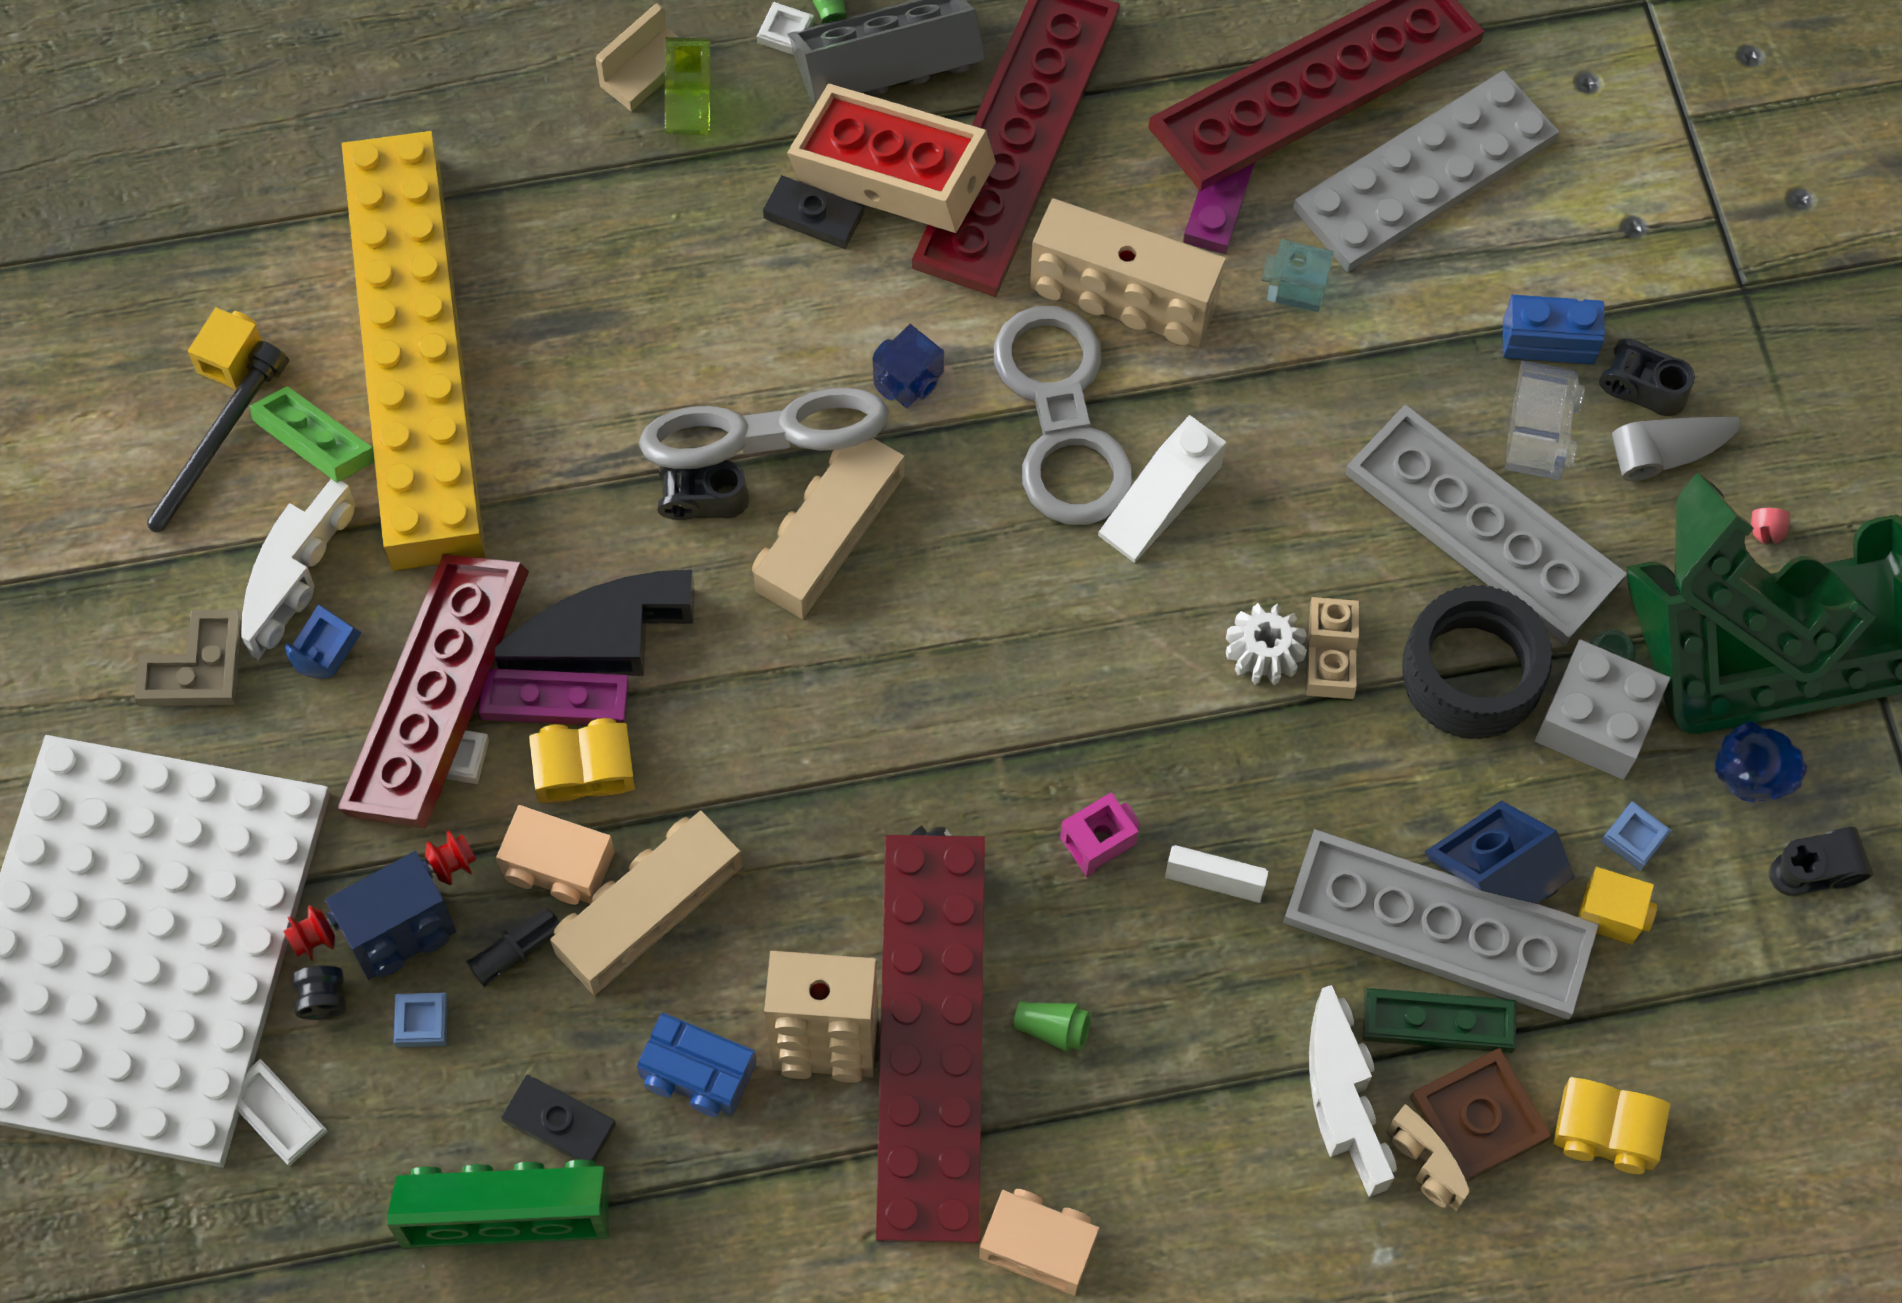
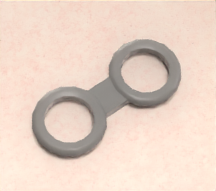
(1062, 415)
(763, 430)

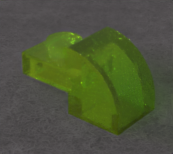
(687, 86)

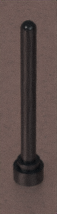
(264, 364)

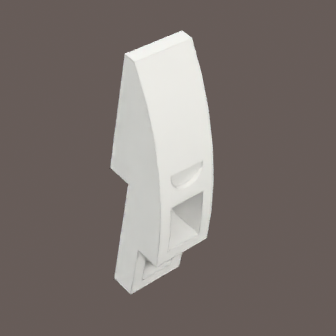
(280, 575)
(1337, 1075)

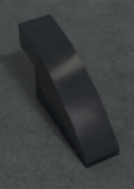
(601, 626)

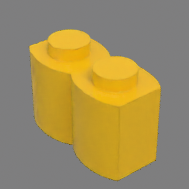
(581, 761)
(1611, 1125)

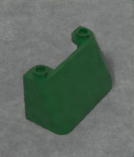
(1792, 619)

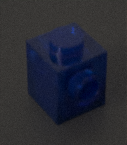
(907, 366)

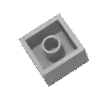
(1602, 709)

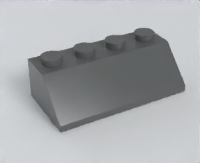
(888, 47)

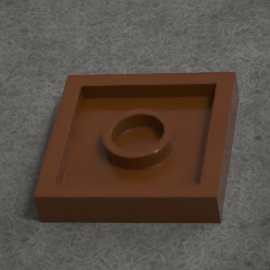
(1481, 1114)

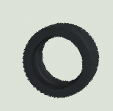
(1493, 612)

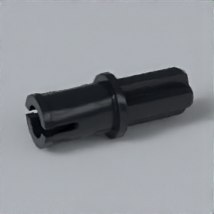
(513, 946)

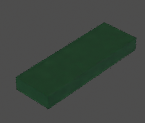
(1439, 1020)

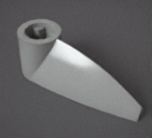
(1663, 444)

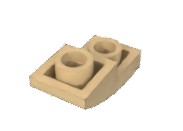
(1332, 648)
(1440, 1175)

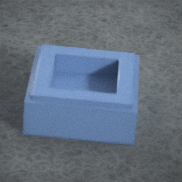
(1636, 836)
(420, 1020)

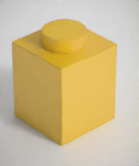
(224, 347)
(1618, 905)

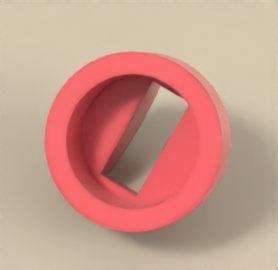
(1770, 522)

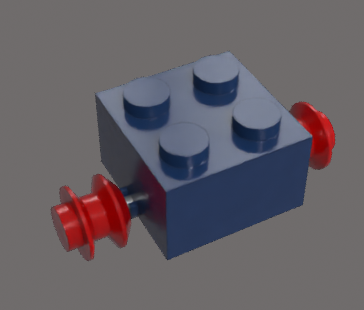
(389, 911)

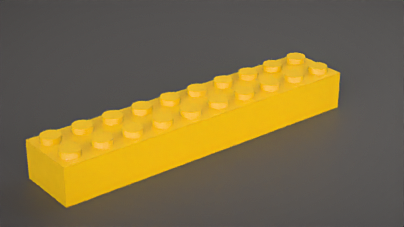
(412, 351)

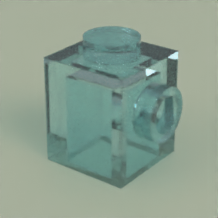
(1297, 275)

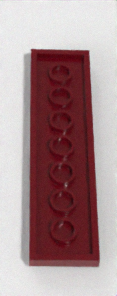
(1310, 84)
(1026, 124)
(931, 1040)

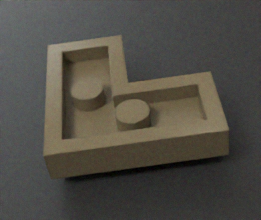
(202, 675)

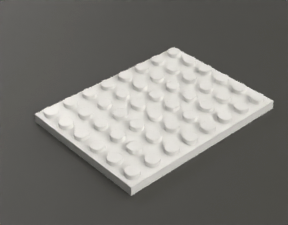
(144, 943)

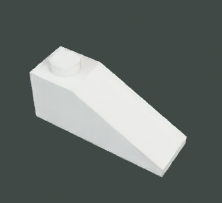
(1164, 488)

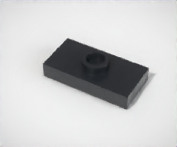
(813, 212)
(558, 1120)

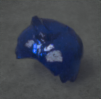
(1759, 763)

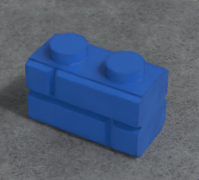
(1553, 329)
(696, 1066)

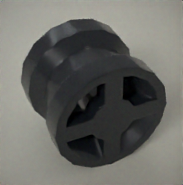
(319, 992)

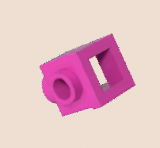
(1101, 816)

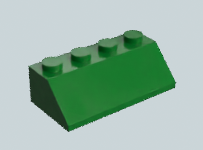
(500, 1205)

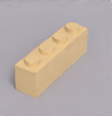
(827, 525)
(646, 901)

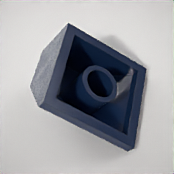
(1506, 855)

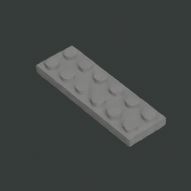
(1425, 170)
(1485, 522)
(1441, 924)

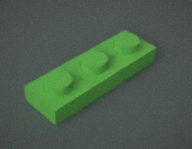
(312, 434)

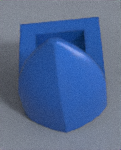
(322, 644)

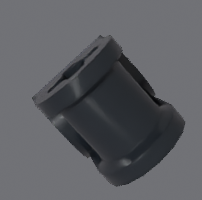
(1646, 378)
(699, 492)
(1821, 863)

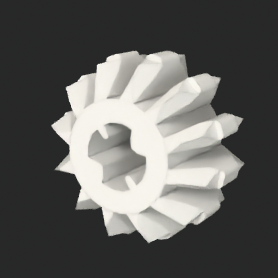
(1251, 651)

